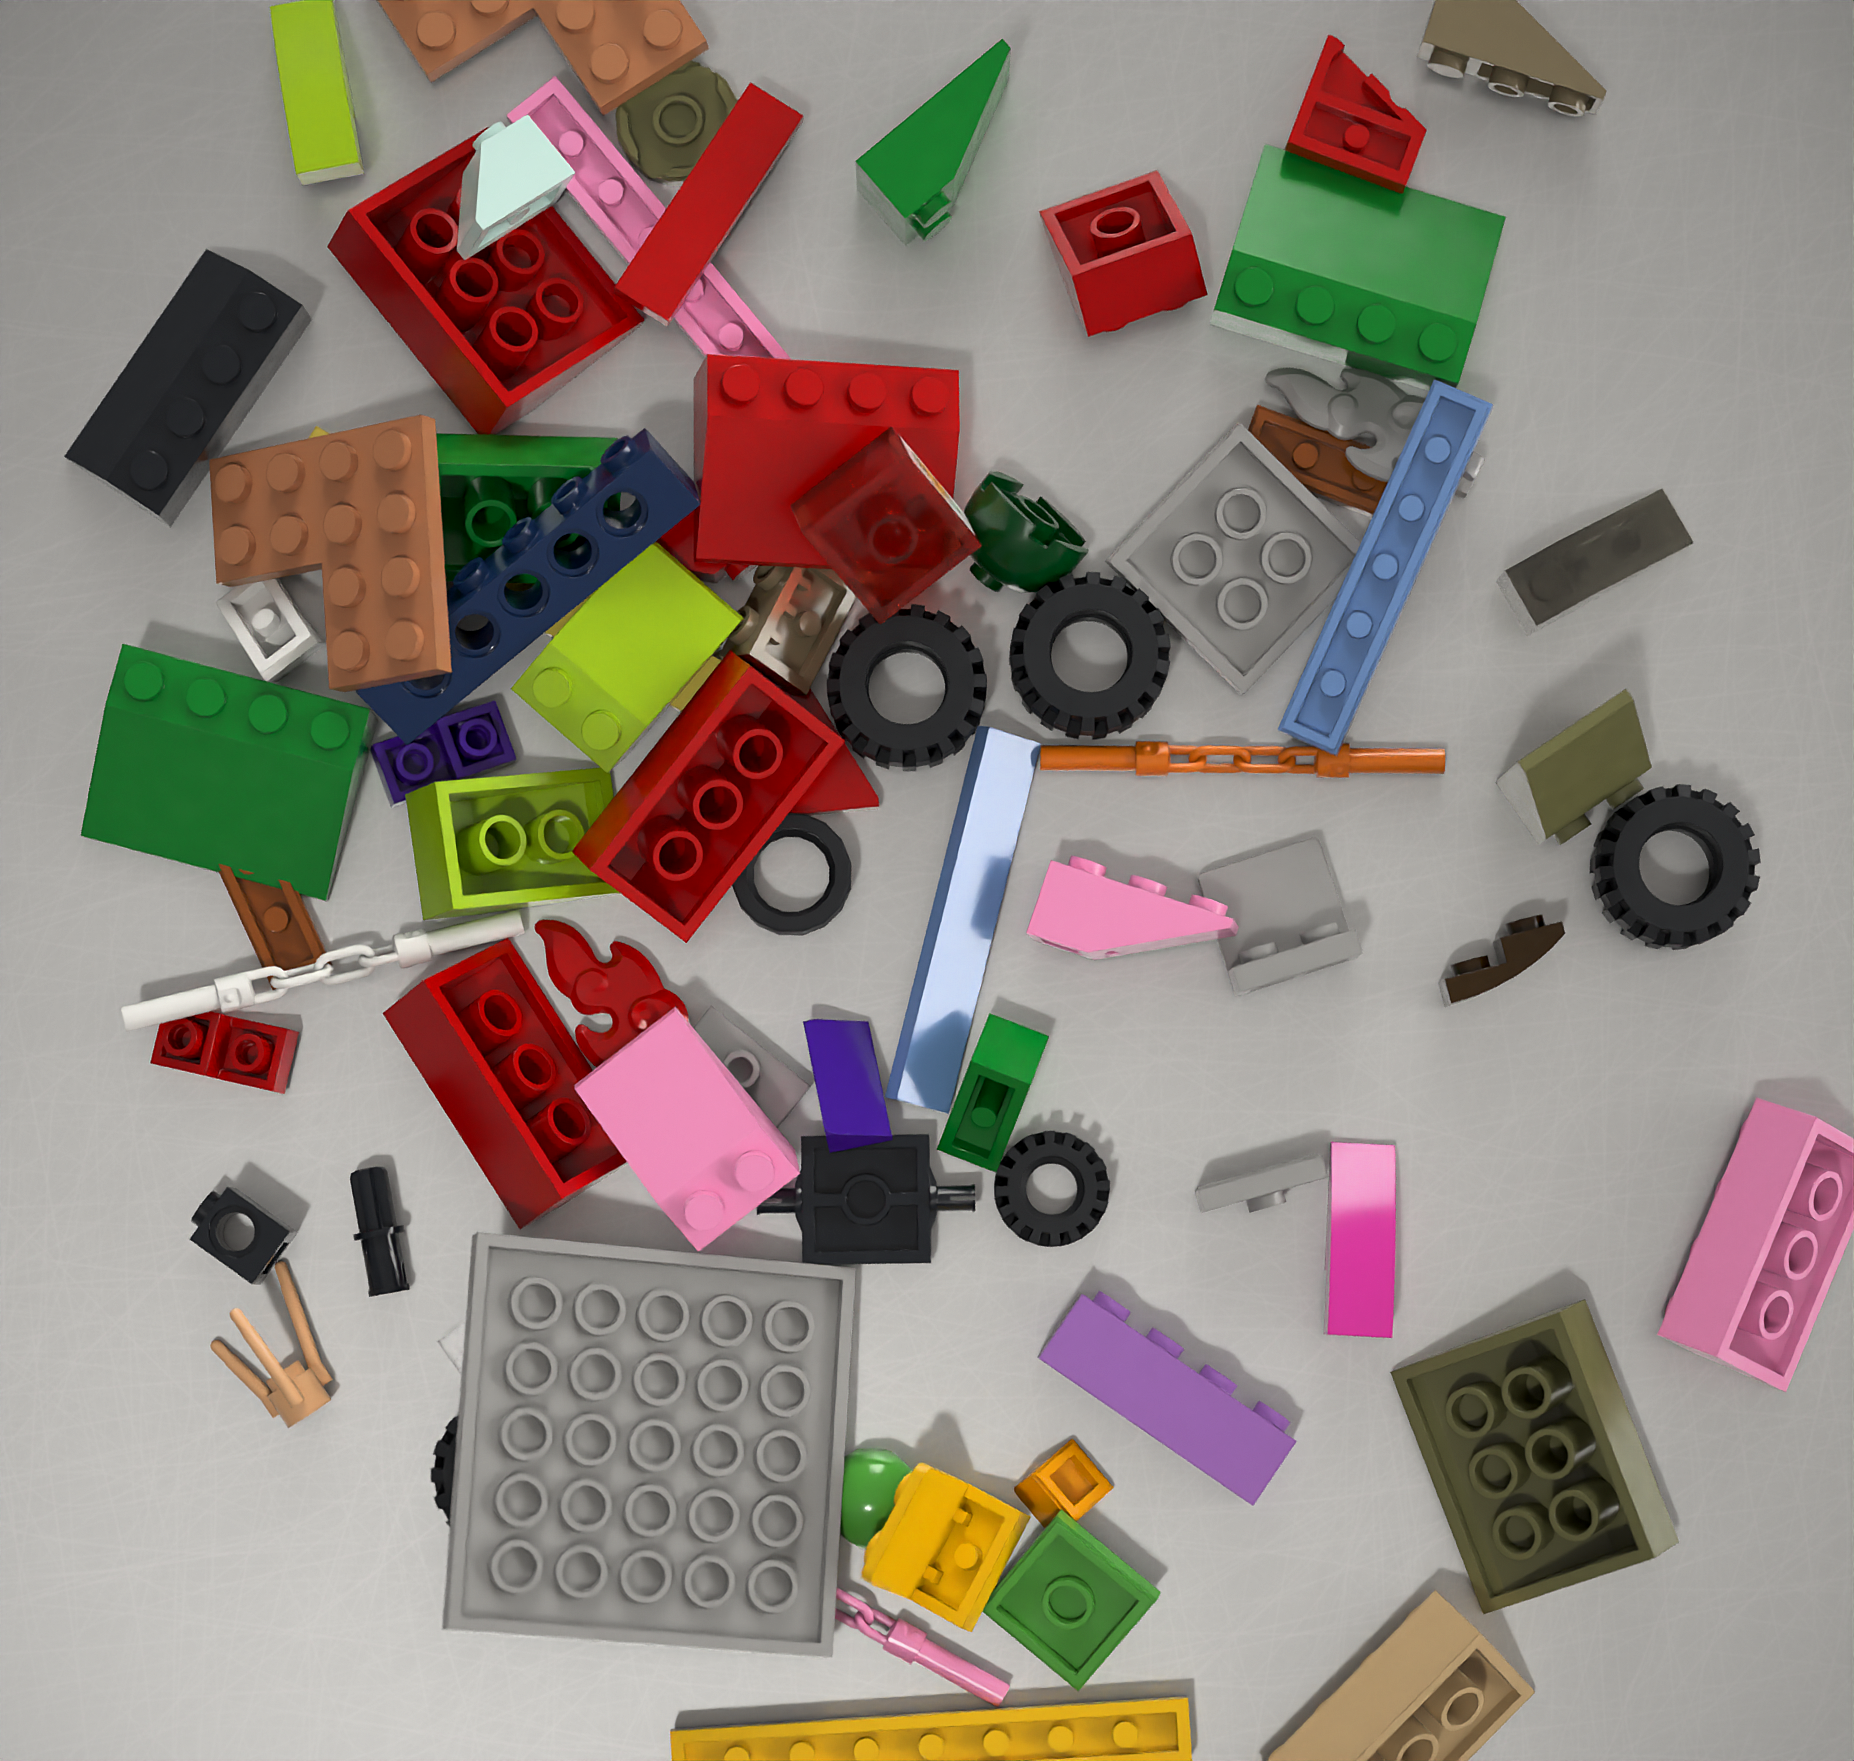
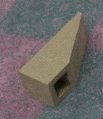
(1509, 50)

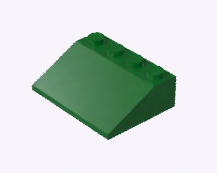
(1358, 271)
(226, 771)

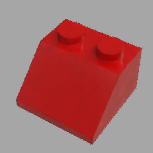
(1124, 253)

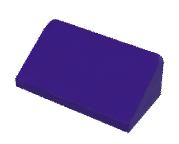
(847, 1083)

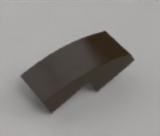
(1525, 944)

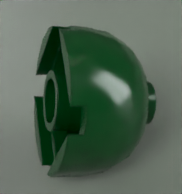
(1021, 539)

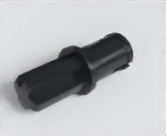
(378, 1231)

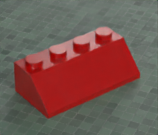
(707, 796)
(507, 1080)

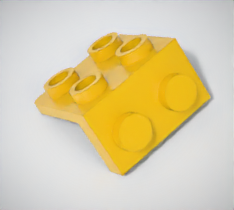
(943, 1545)

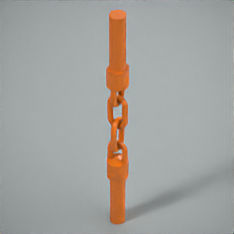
(1154, 759)

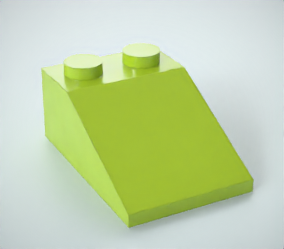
(627, 655)
(505, 841)

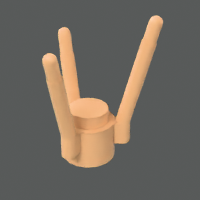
(291, 1390)

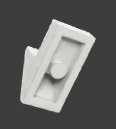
(270, 627)

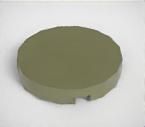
(673, 122)

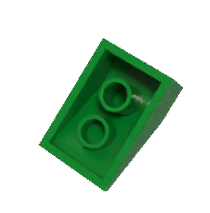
(925, 160)

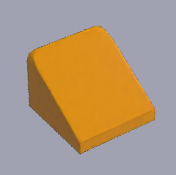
(1063, 1482)

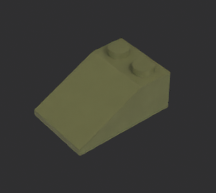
(1579, 770)

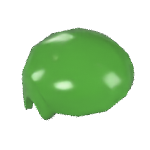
(869, 1492)

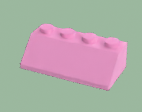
(1767, 1246)

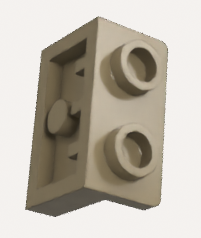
(790, 623)

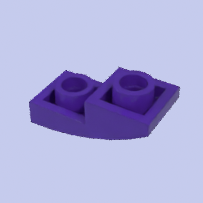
(449, 750)

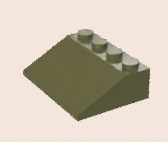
(1535, 1458)

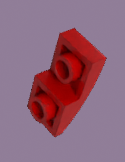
(227, 1050)

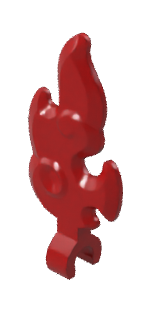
(622, 987)

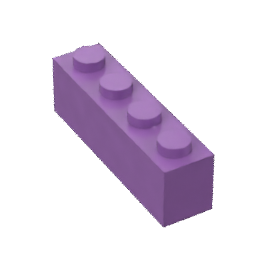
(1167, 1398)

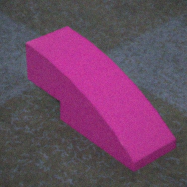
(1360, 1240)

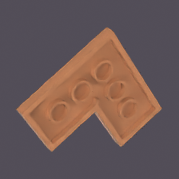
(609, 44)
(365, 515)

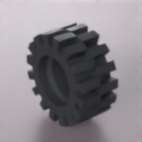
(1091, 1195)

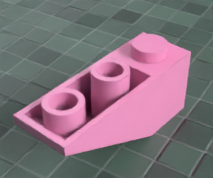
(1108, 919)

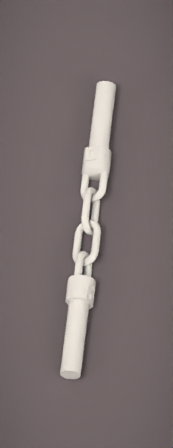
(237, 992)

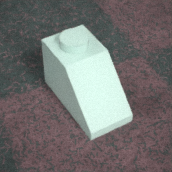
(508, 183)

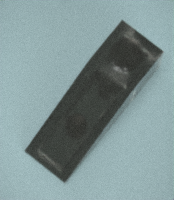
(1593, 561)

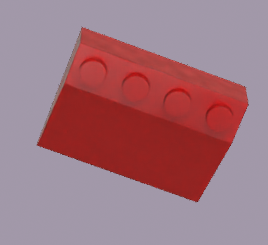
(488, 327)
(785, 425)

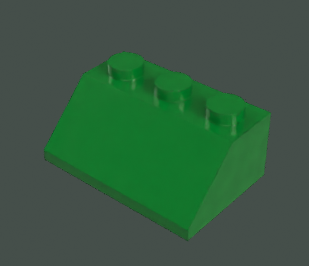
(499, 481)

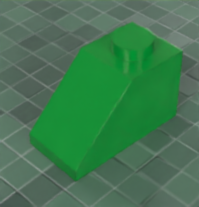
(992, 1092)

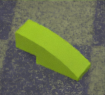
(315, 91)

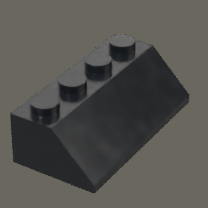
(189, 386)

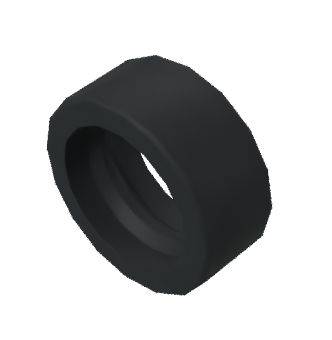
(826, 907)

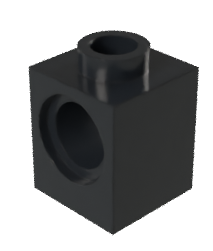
(269, 1240)

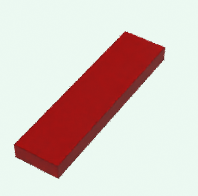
(708, 204)

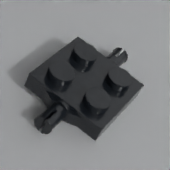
(867, 1202)

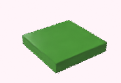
(1070, 1600)

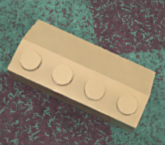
(1419, 1697)

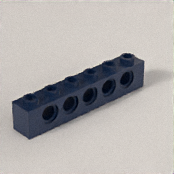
(563, 577)

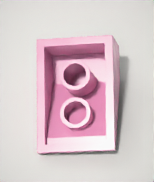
(688, 1129)

